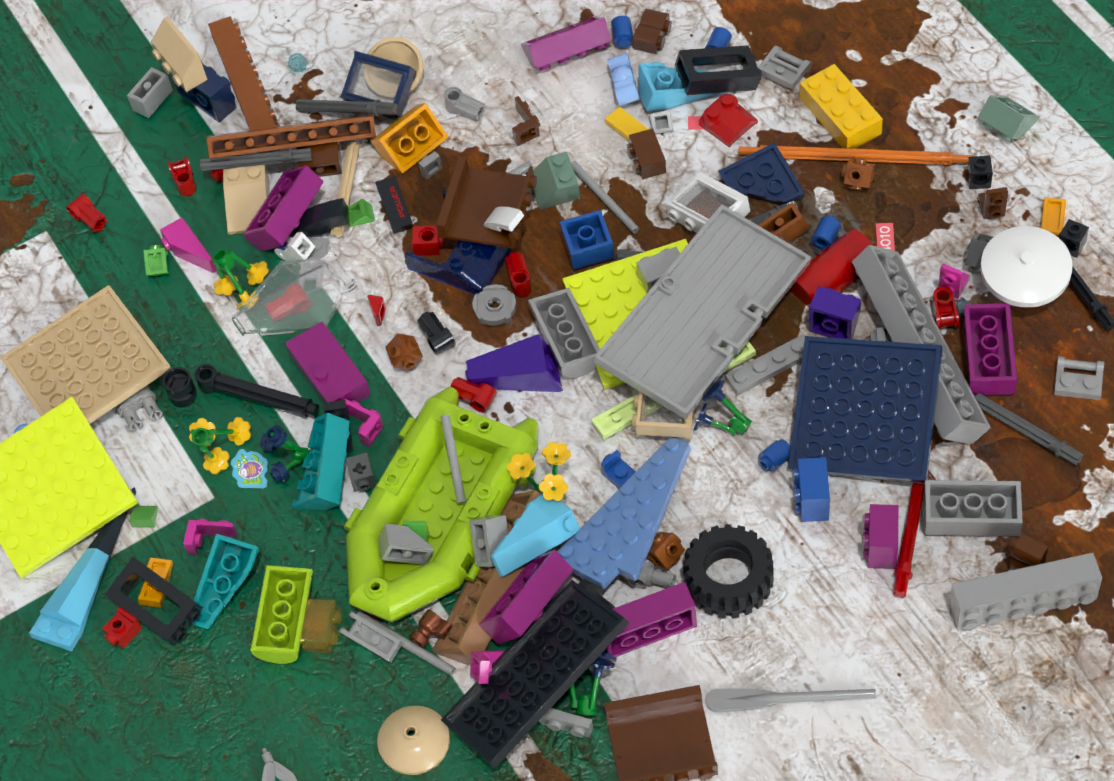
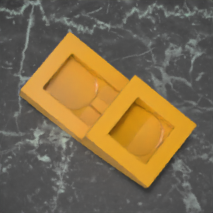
(149, 594)

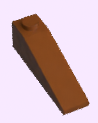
(786, 223)

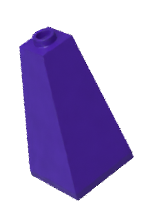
(517, 367)

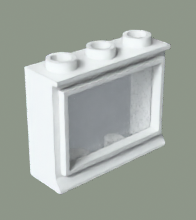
(701, 200)

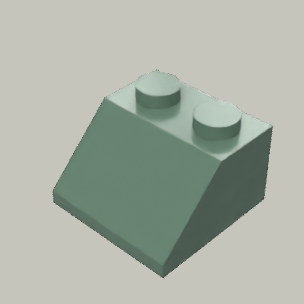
(1007, 117)
(555, 181)

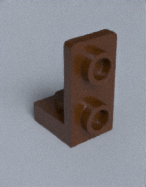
(530, 128)
(993, 203)

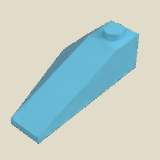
(662, 88)
(534, 533)

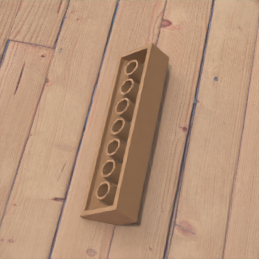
(479, 597)

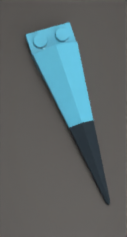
(67, 610)

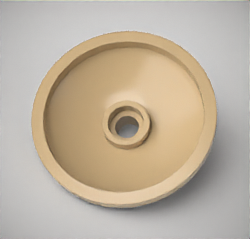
(402, 52)
(417, 752)

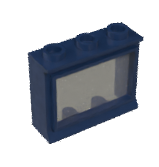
(378, 79)

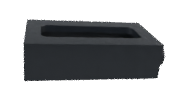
(717, 81)
(176, 629)

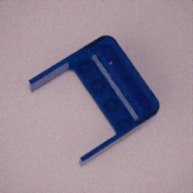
(467, 268)

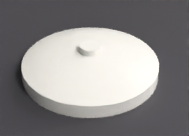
(1026, 266)

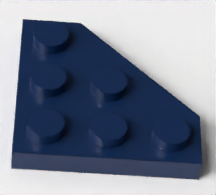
(763, 177)

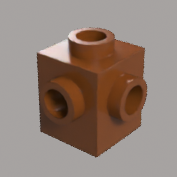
(865, 170)
(403, 351)
(665, 550)

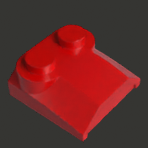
(727, 119)

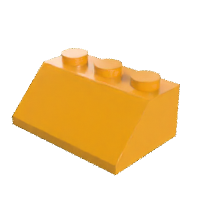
(410, 138)

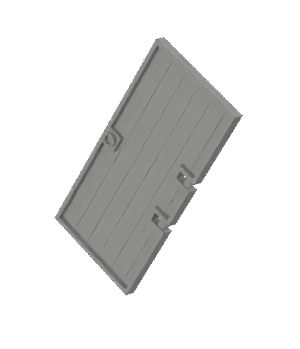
(697, 305)

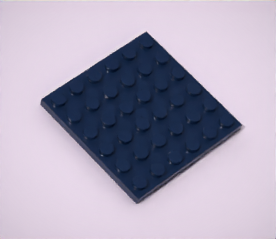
(867, 407)

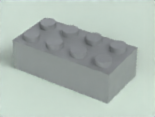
(972, 508)

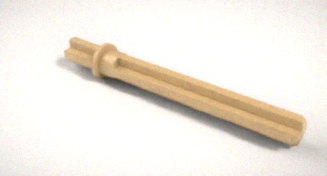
(347, 180)

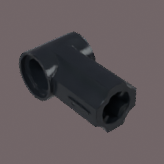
(437, 336)

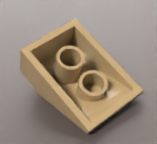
(244, 194)

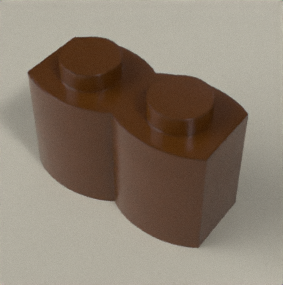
(651, 31)
(1026, 552)

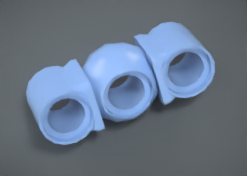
(623, 79)

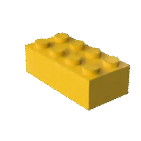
(840, 108)

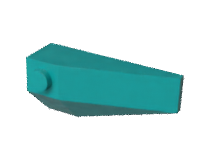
(222, 576)

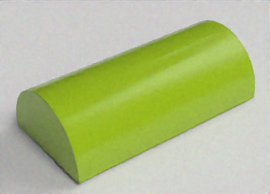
(281, 614)

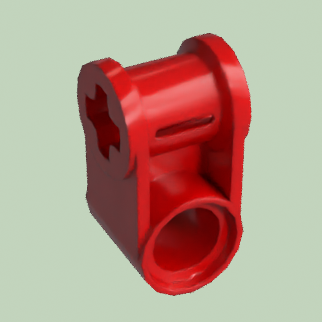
(182, 175)
(945, 311)

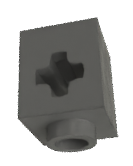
(360, 472)

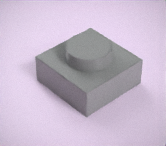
(430, 165)

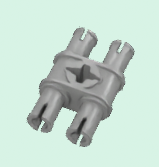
(142, 398)

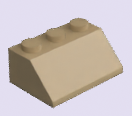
(177, 56)

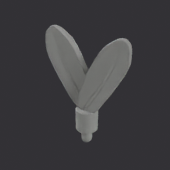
(273, 769)

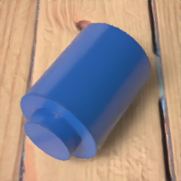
(622, 31)
(719, 38)
(825, 232)

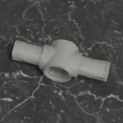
(650, 576)

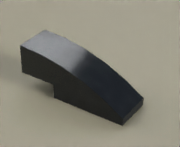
(322, 218)

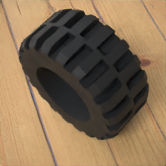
(728, 598)

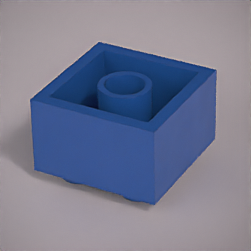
(587, 239)
(812, 489)

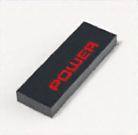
(394, 204)

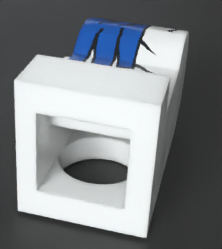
(294, 247)

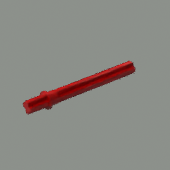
(903, 571)

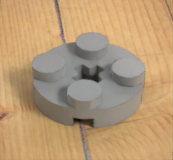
(494, 316)

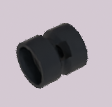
(179, 387)

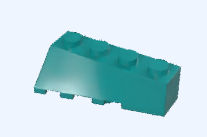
(324, 464)

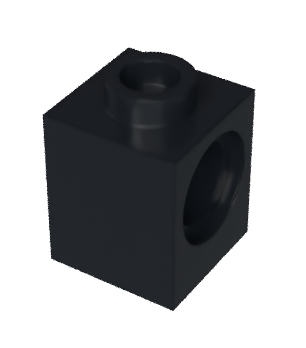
(979, 172)
(1074, 237)

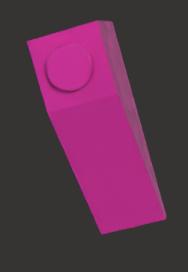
(185, 245)

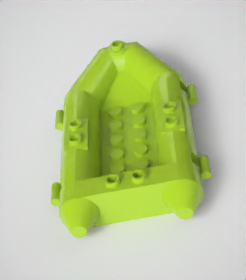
(421, 488)

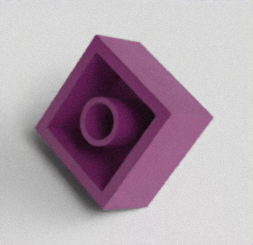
(881, 536)

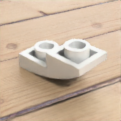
(504, 218)

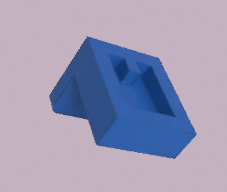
(616, 469)

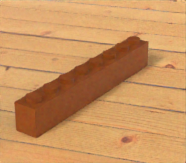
(242, 74)
(290, 136)

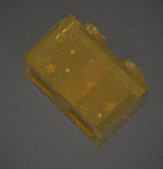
(320, 625)

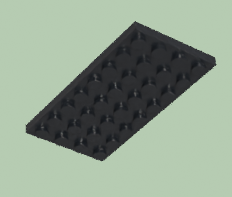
(534, 673)

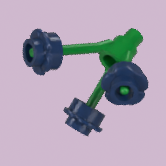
(275, 438)

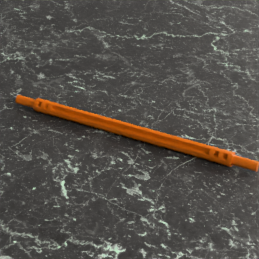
(870, 155)

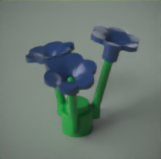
(738, 421)
(587, 703)

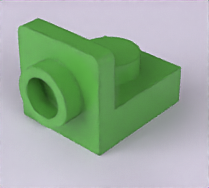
(156, 260)

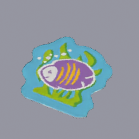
(249, 469)

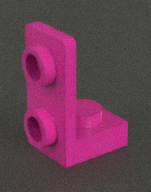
(954, 279)
(372, 422)
(200, 527)
(482, 664)

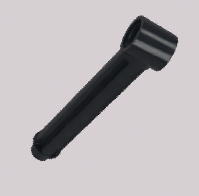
(253, 392)

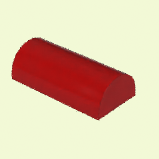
(831, 267)

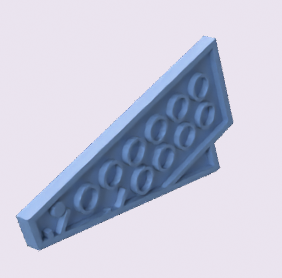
(626, 525)

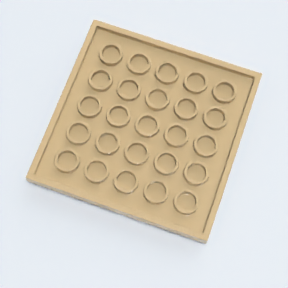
(88, 355)

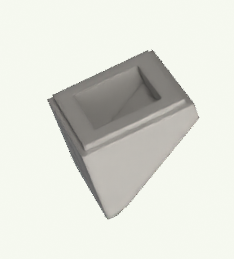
(661, 122)

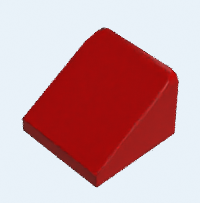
(377, 307)

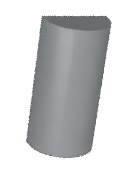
(565, 332)

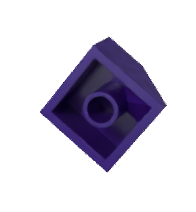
(834, 314)

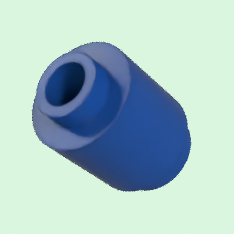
(774, 455)

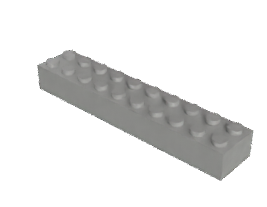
(910, 321)

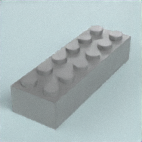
(1025, 591)

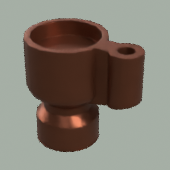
(430, 626)

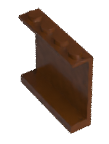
(473, 198)
(661, 737)

